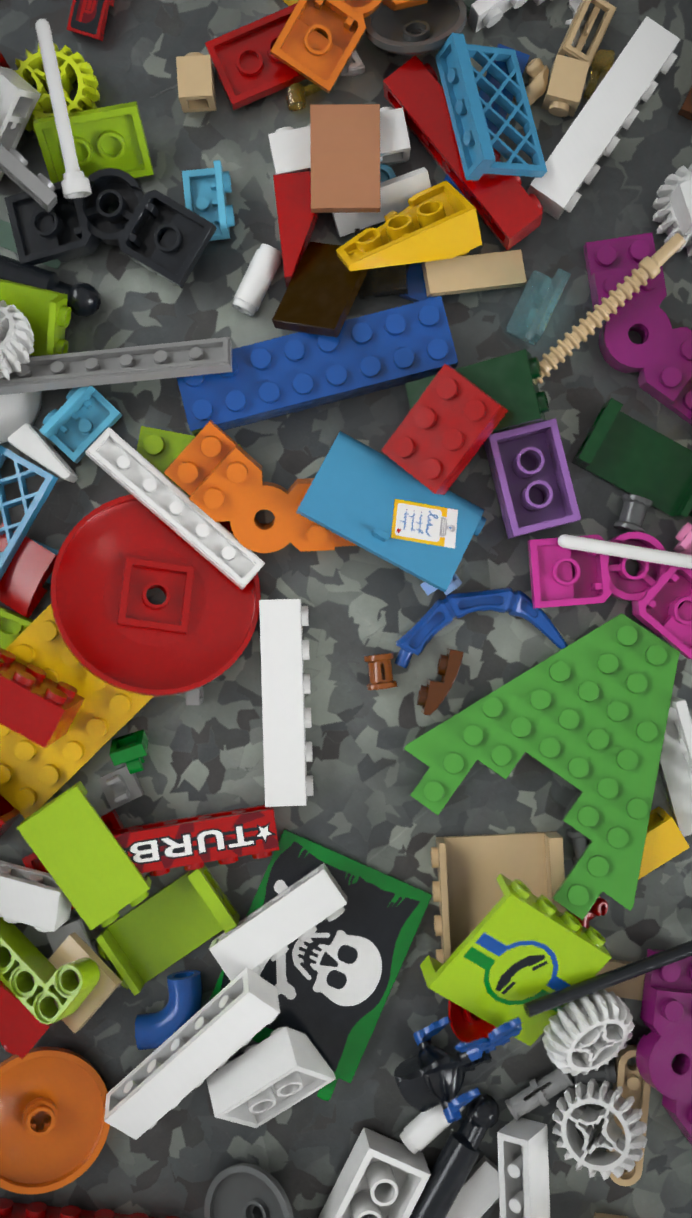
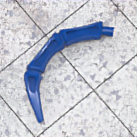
(461, 604)

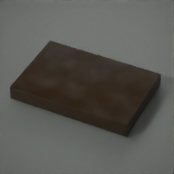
(319, 293)

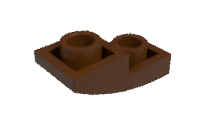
(435, 691)

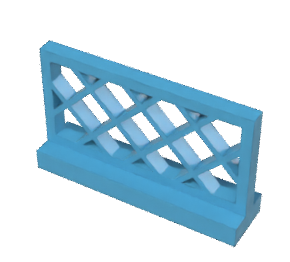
(469, 110)
(31, 509)

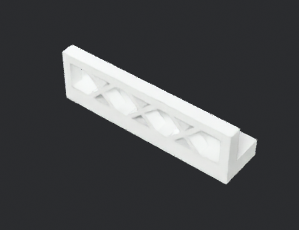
(676, 764)

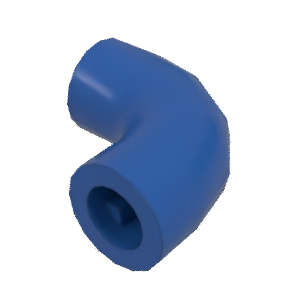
(182, 1004)

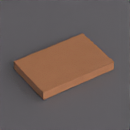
(345, 158)

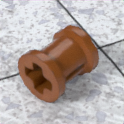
(380, 671)

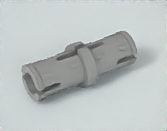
(538, 1093)

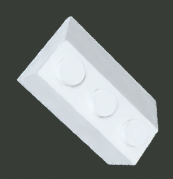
(268, 1078)

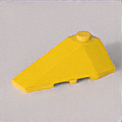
(432, 228)

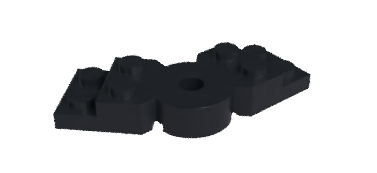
(145, 226)

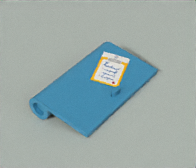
(391, 512)

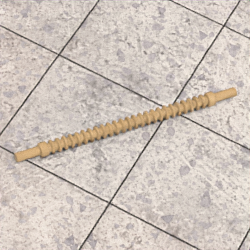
(648, 268)

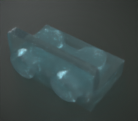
(536, 306)

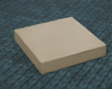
(74, 949)

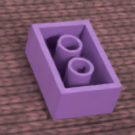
(531, 478)

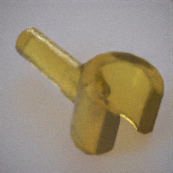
(602, 62)
(297, 93)

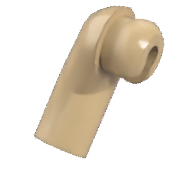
(538, 80)

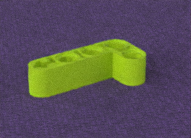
(49, 982)

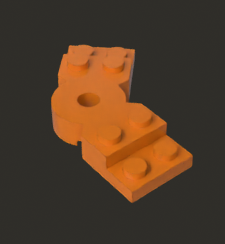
(325, 34)
(231, 488)

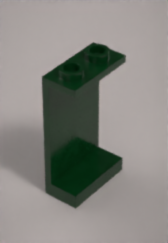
(508, 380)
(638, 461)

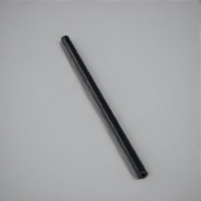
(608, 979)

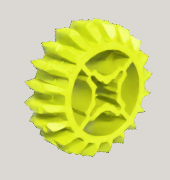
(71, 68)

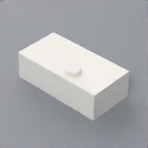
(377, 1180)

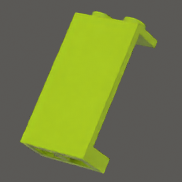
(45, 312)
(84, 857)
(166, 928)

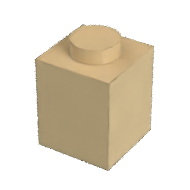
(196, 82)
(565, 86)

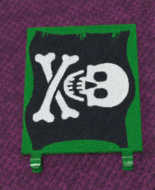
(346, 969)

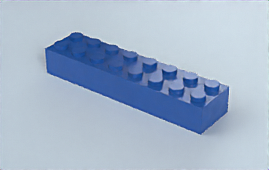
(318, 370)

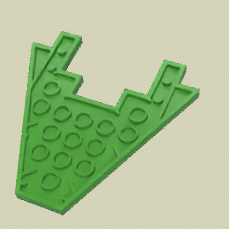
(592, 720)

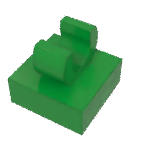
(130, 750)

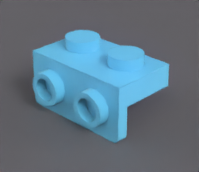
(206, 196)
(79, 421)

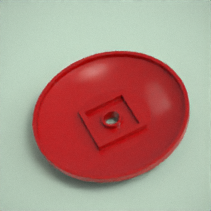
(123, 637)

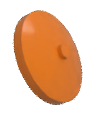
(49, 1119)

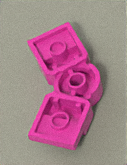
(574, 577)

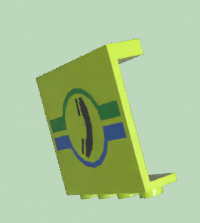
(515, 957)

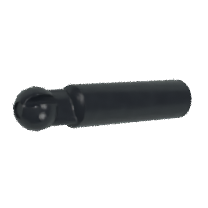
(82, 297)
(456, 1159)

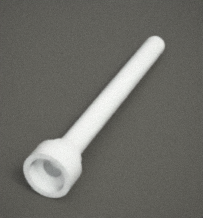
(75, 183)
(625, 551)

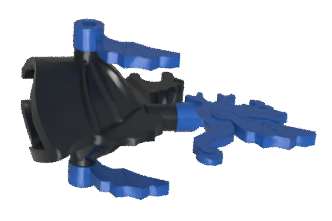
(437, 1075)

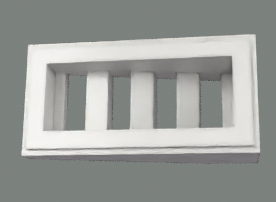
(36, 446)

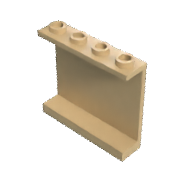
(469, 873)

